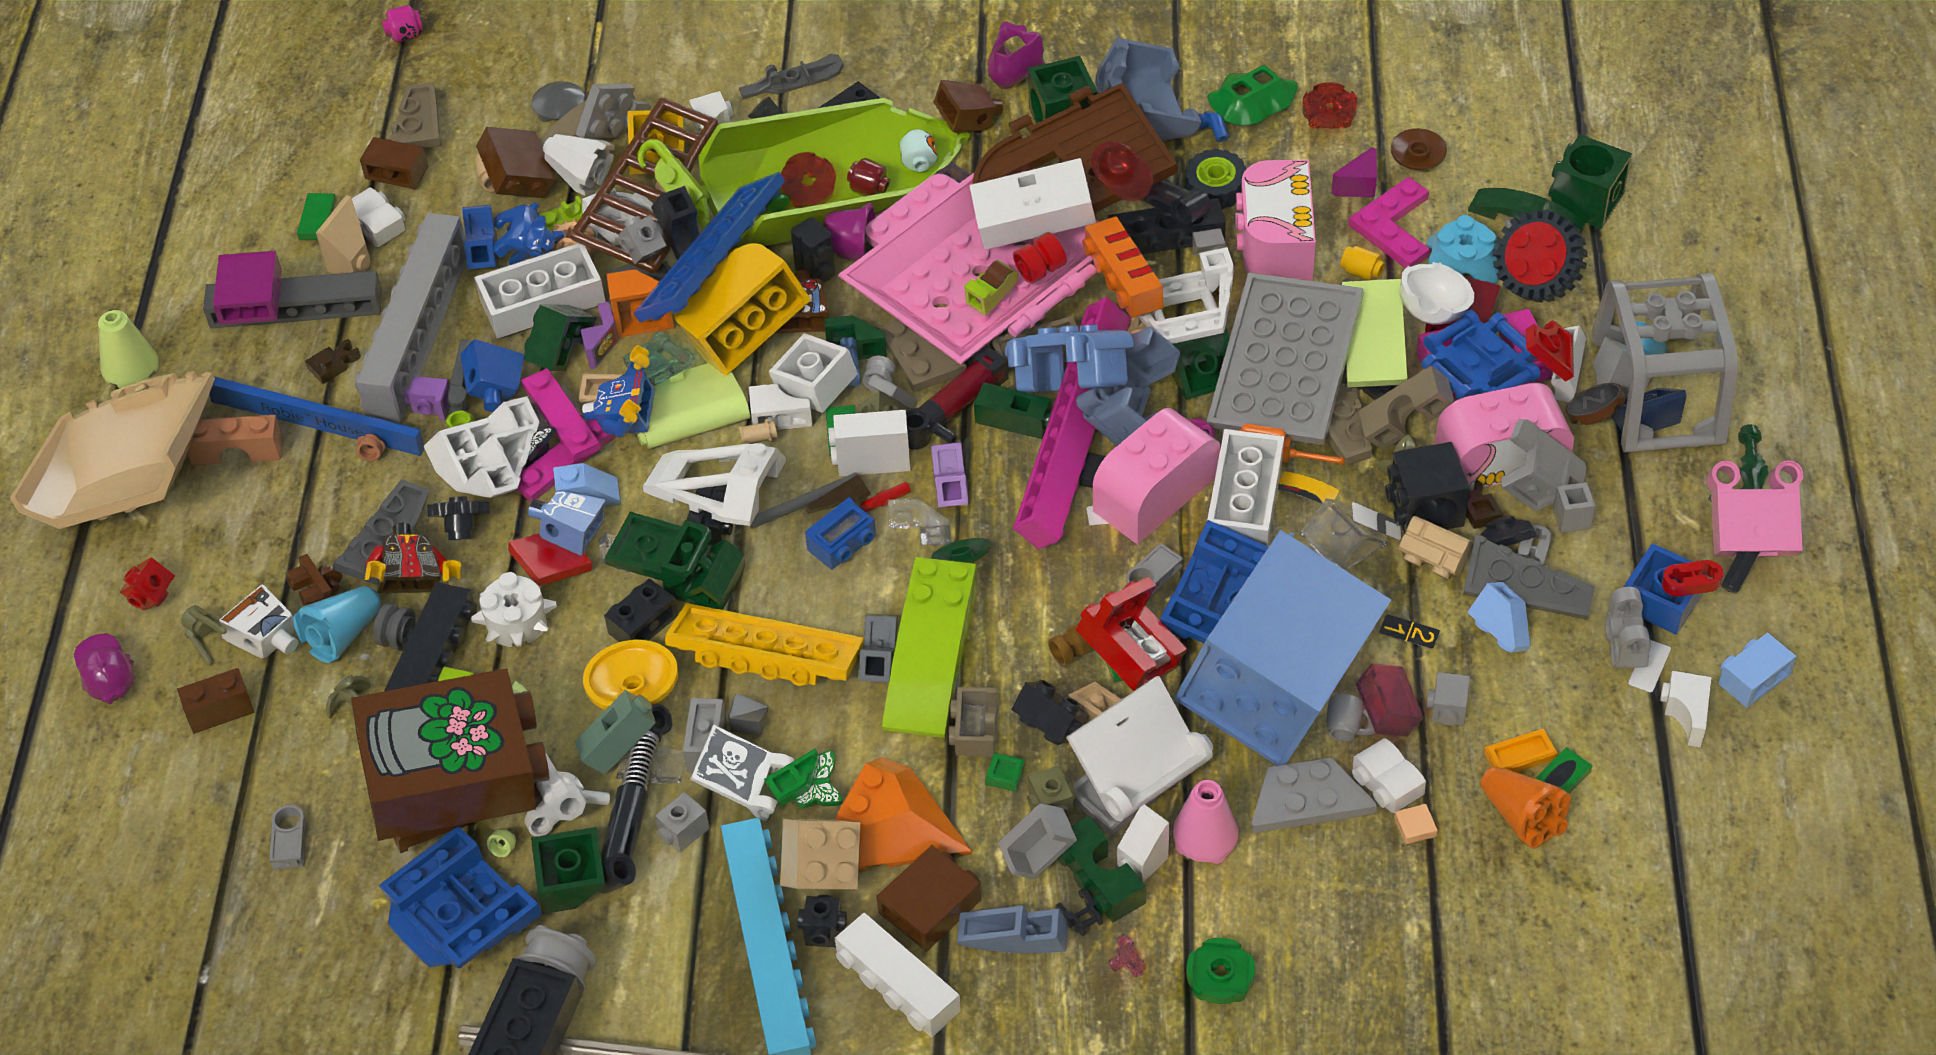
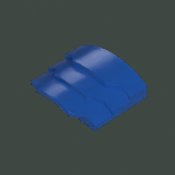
(1211, 581)
(453, 903)

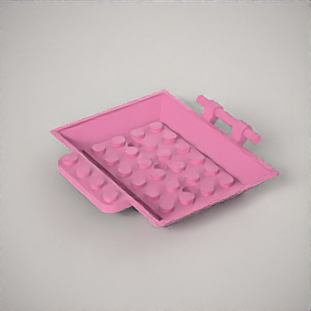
(932, 248)

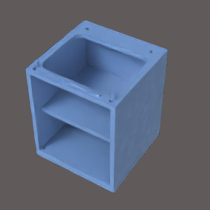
(1281, 648)

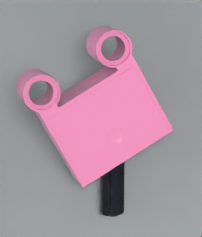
(1754, 520)

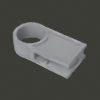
(1158, 565)
(288, 845)

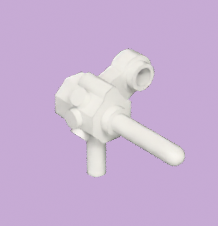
(561, 800)

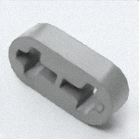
(1538, 552)

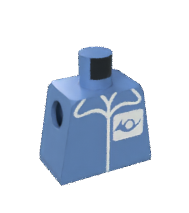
(569, 519)

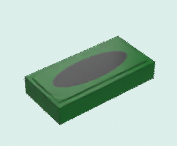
(1566, 771)

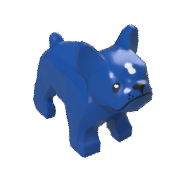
(525, 233)

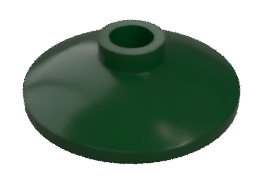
(963, 550)

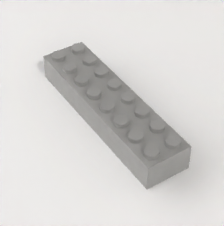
(412, 317)

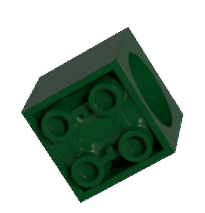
(1052, 84)
(1590, 179)

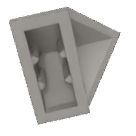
(1613, 365)

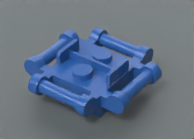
(1478, 357)

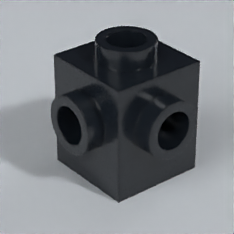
(821, 920)

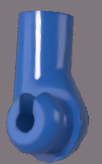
(1216, 123)

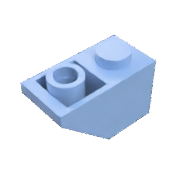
(1503, 615)

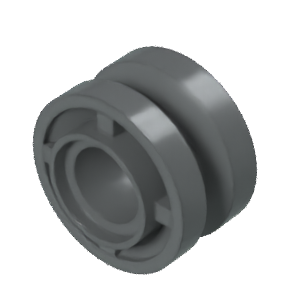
(394, 626)

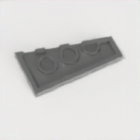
(400, 506)
(1531, 581)

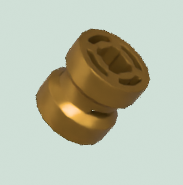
(1068, 646)

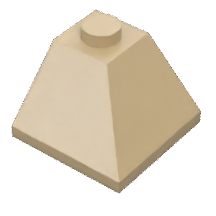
(343, 240)

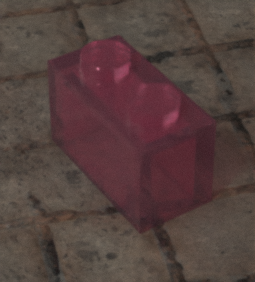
(1389, 700)

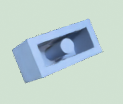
(1756, 669)

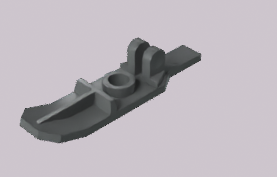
(794, 77)

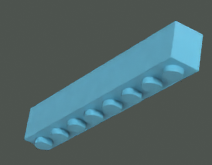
(765, 939)

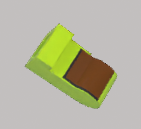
(990, 287)

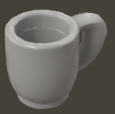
(1345, 718)

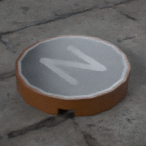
(1595, 403)

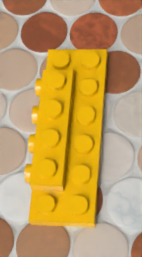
(763, 645)

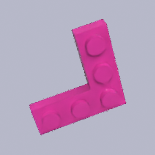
(1378, 224)

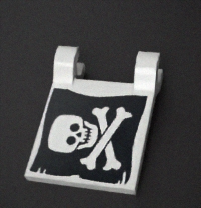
(738, 770)

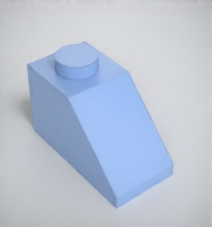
(587, 481)

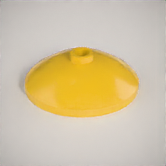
(632, 666)

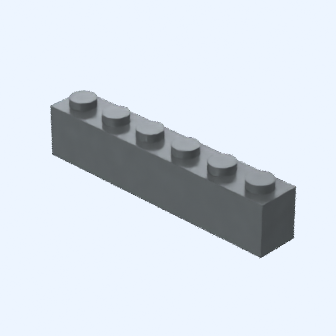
(316, 298)

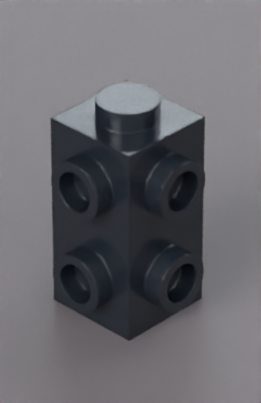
(1049, 711)

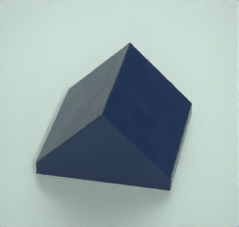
(1660, 409)

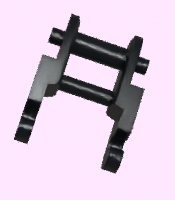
(1090, 908)

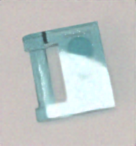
(659, 367)

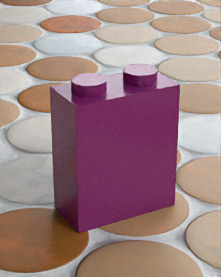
(247, 287)

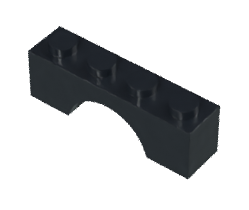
(677, 219)

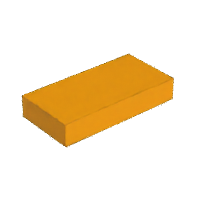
(1521, 751)

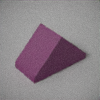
(1357, 177)

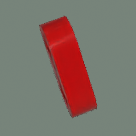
(1692, 578)

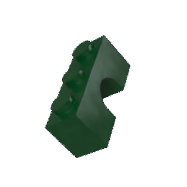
(1114, 890)

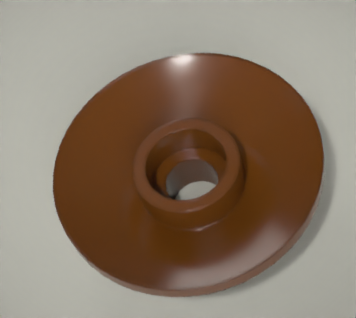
(1418, 149)

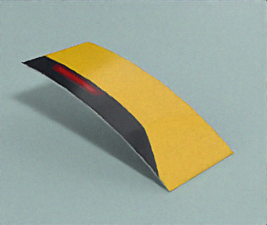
(1306, 487)

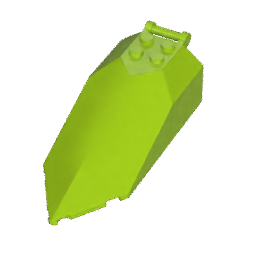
(840, 133)

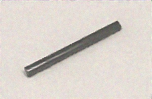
(796, 503)

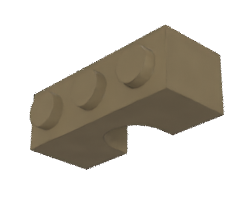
(1386, 416)

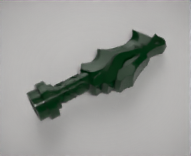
(1753, 470)

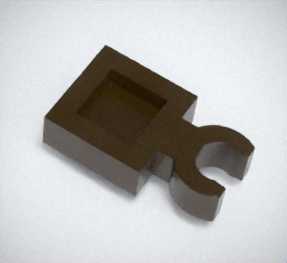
(330, 363)
(1481, 508)

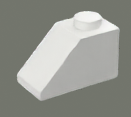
(1144, 843)

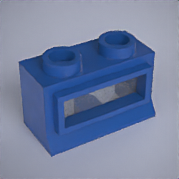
(840, 534)

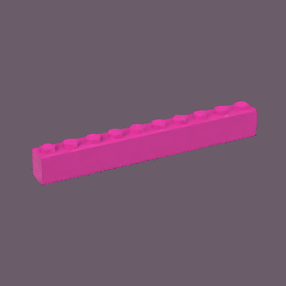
(1062, 447)

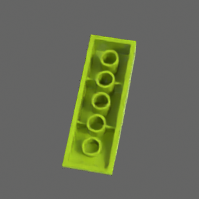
(930, 646)

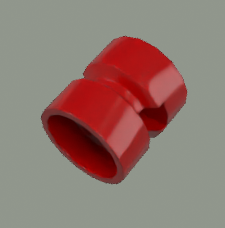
(1037, 259)

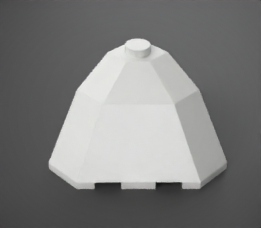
(486, 453)

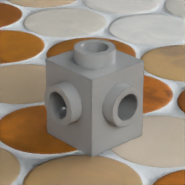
(641, 238)

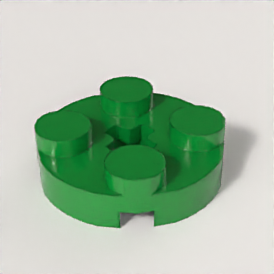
(1226, 988)

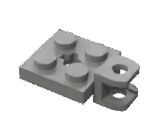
(608, 110)

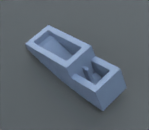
(1013, 930)

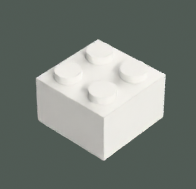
(814, 371)

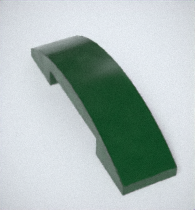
(1513, 202)

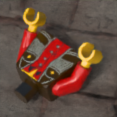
(408, 563)

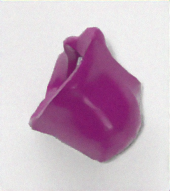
(1010, 69)
(849, 231)

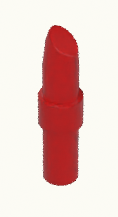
(882, 497)

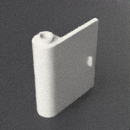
(1140, 755)

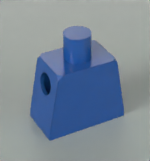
(491, 372)

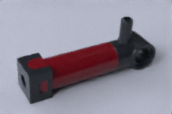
(951, 399)

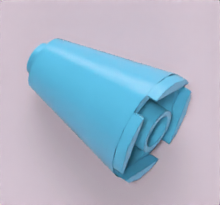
(336, 621)

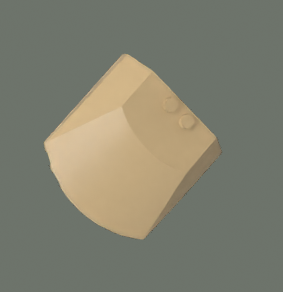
(114, 452)

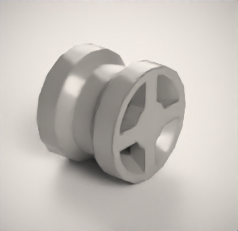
(880, 366)

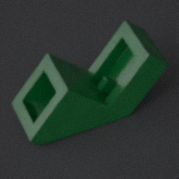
(868, 339)

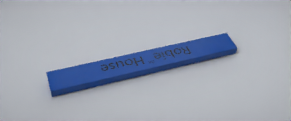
(315, 415)

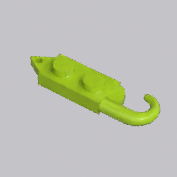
(673, 174)

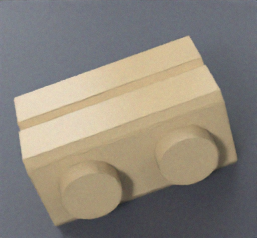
(1436, 547)

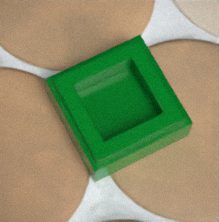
(1005, 772)

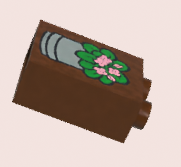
(448, 753)

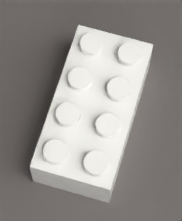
(555, 278)
(1247, 483)

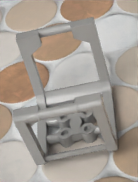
(1672, 320)

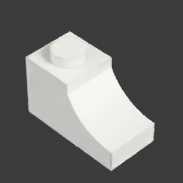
(713, 106)
(772, 403)
(1688, 703)

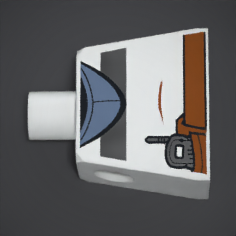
(260, 625)

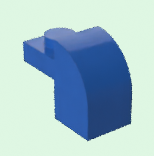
(479, 237)

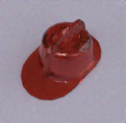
(1122, 170)

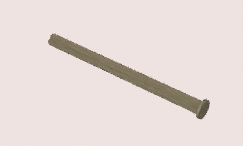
(576, 1046)

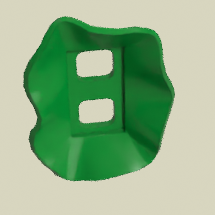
(1258, 103)

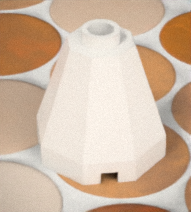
(579, 160)

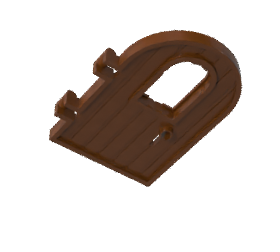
(1076, 135)

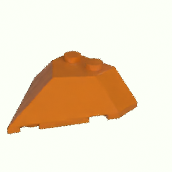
(896, 816)

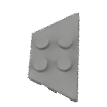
(1308, 795)

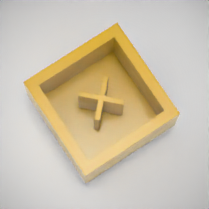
(636, 119)

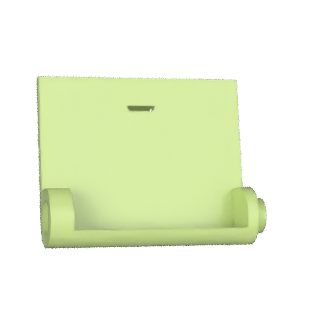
(694, 404)

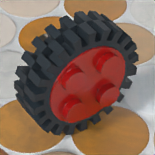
(1540, 256)

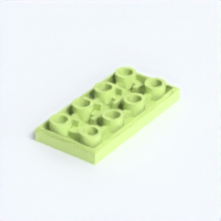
(1378, 340)

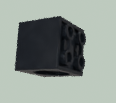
(1428, 485)

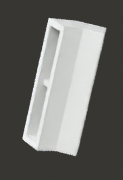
(1566, 390)

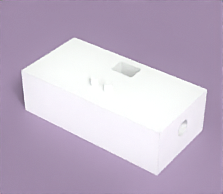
(1032, 203)

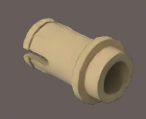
(758, 432)

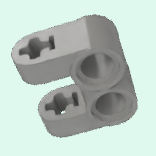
(1625, 630)

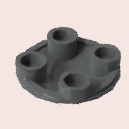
(556, 100)

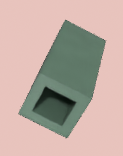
(615, 731)

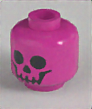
(402, 23)

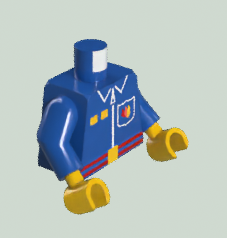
(625, 402)

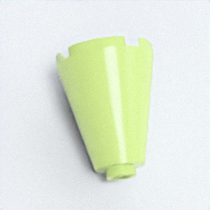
(124, 351)

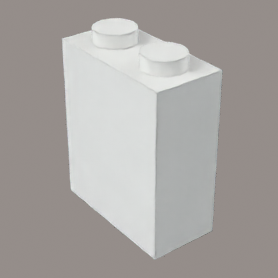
(870, 443)

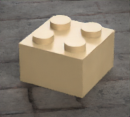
(820, 854)

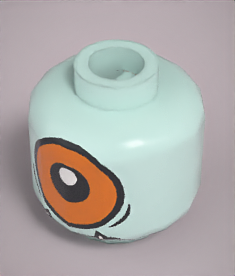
(918, 150)

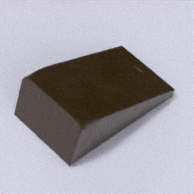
(853, 488)

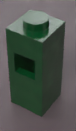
(1012, 410)

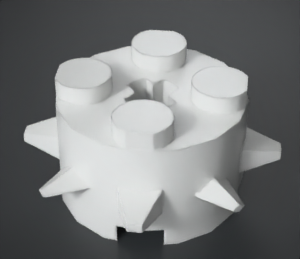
(513, 610)

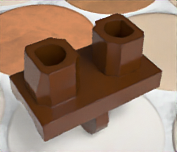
(320, 580)

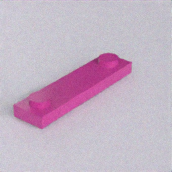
(561, 414)
(540, 475)

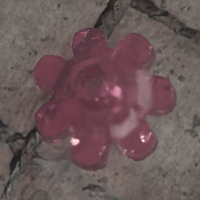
(1127, 957)

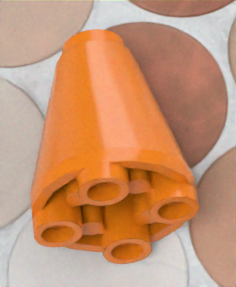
(1527, 804)

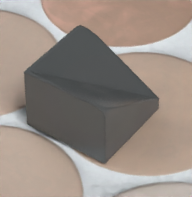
(747, 715)

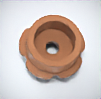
(370, 447)

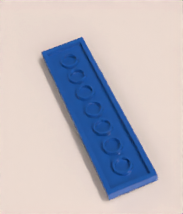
(709, 248)

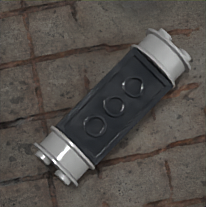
(536, 996)

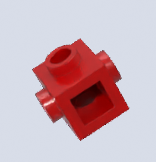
(147, 584)

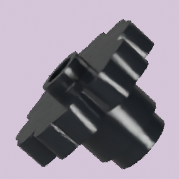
(459, 516)

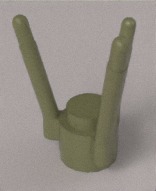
(200, 624)

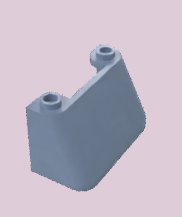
(1147, 76)

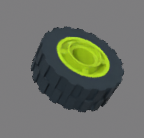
(1217, 174)

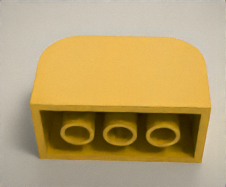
(741, 306)

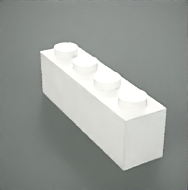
(897, 975)

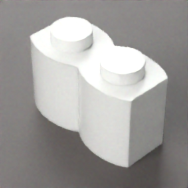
(377, 217)
(1388, 775)

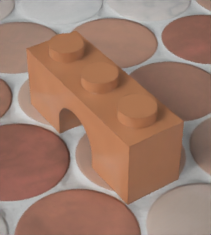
(253, 434)

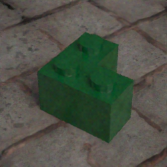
(554, 335)

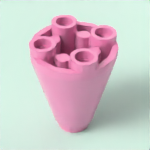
(1206, 825)

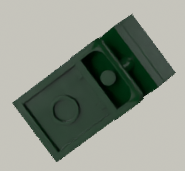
(678, 559)

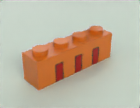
(1123, 267)

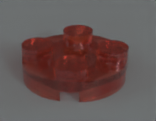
(1339, 115)
(815, 167)

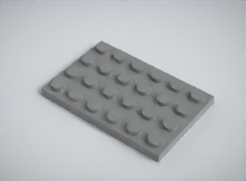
(1286, 356)

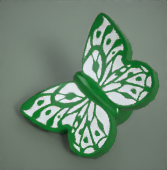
(821, 790)

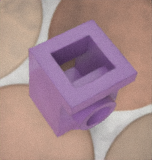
(428, 396)

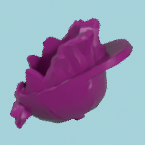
(104, 668)

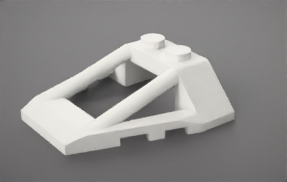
(1215, 271)
(743, 482)

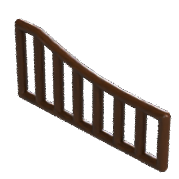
(629, 159)

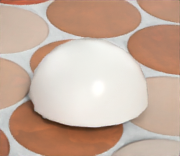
(1435, 293)

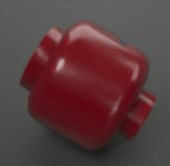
(868, 177)

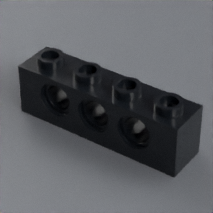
(1159, 231)

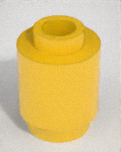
(1362, 263)

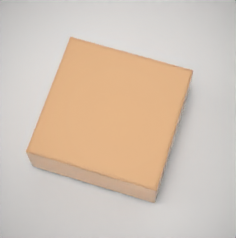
(1415, 824)

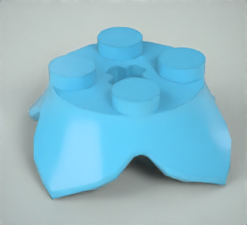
(1465, 248)

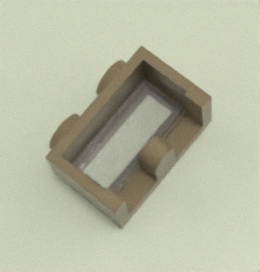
(975, 721)

